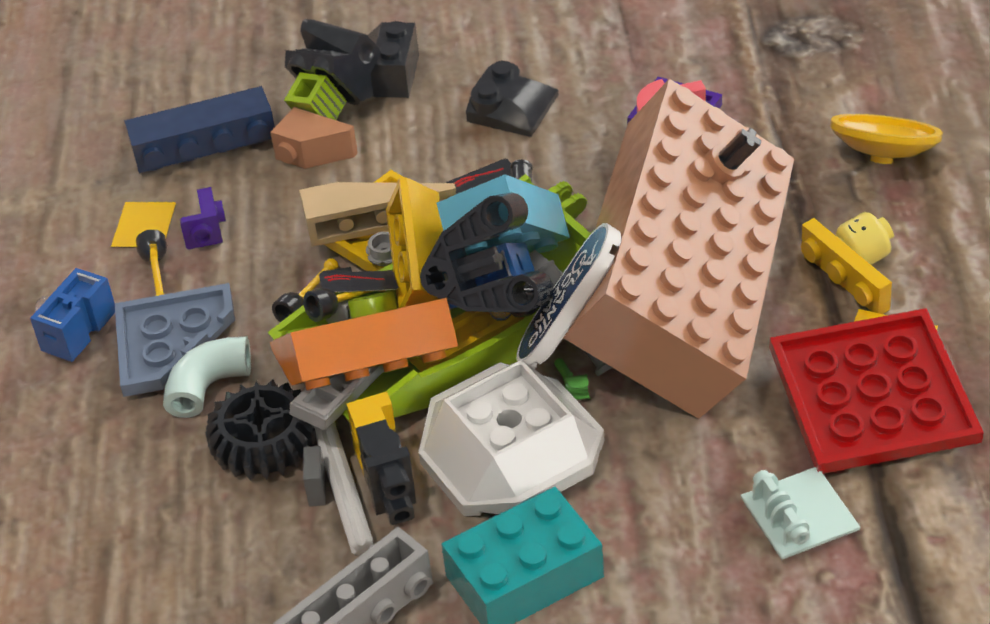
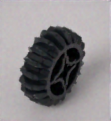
(256, 432)

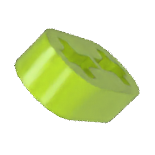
(372, 303)

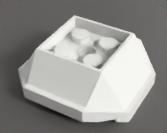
(507, 439)

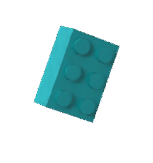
(523, 559)

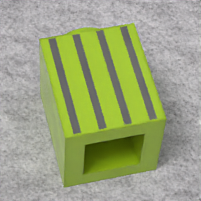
(315, 95)

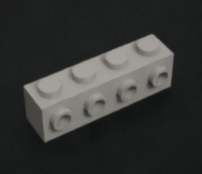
(370, 586)

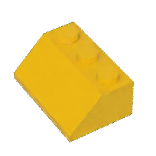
(413, 232)

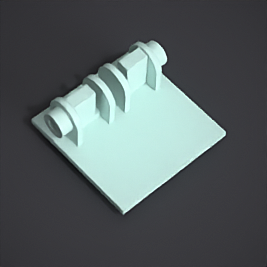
(798, 511)

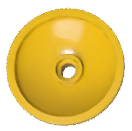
(885, 135)

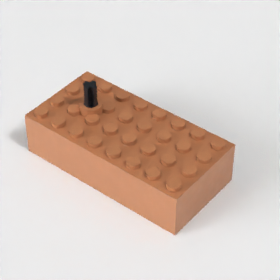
(695, 251)

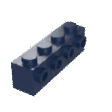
(200, 129)

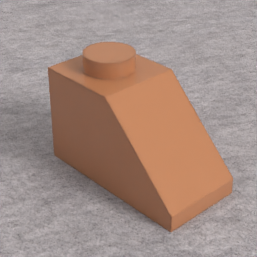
(312, 139)

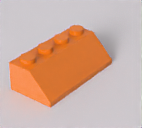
(366, 342)

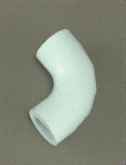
(200, 368)

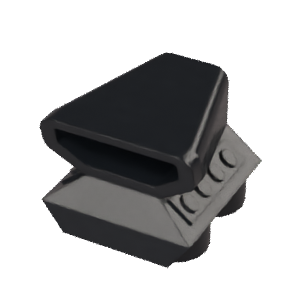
(339, 54)

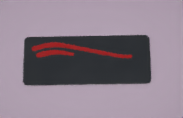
(481, 175)
(359, 281)

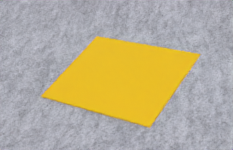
(141, 217)

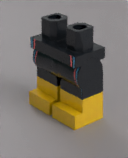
(382, 458)

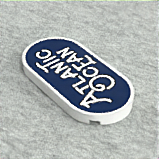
(569, 296)

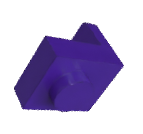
(204, 228)

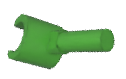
(576, 385)

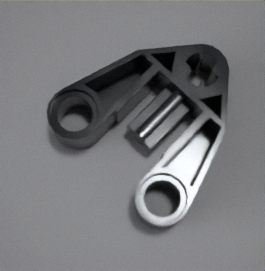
(450, 256)

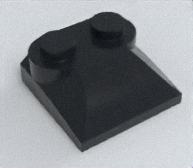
(509, 100)

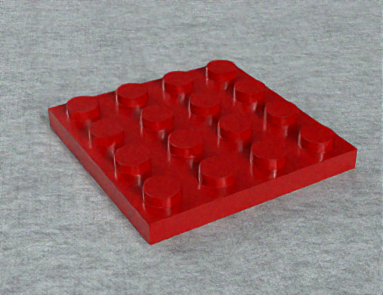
(874, 391)

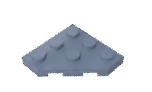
(162, 329)

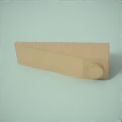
(352, 209)

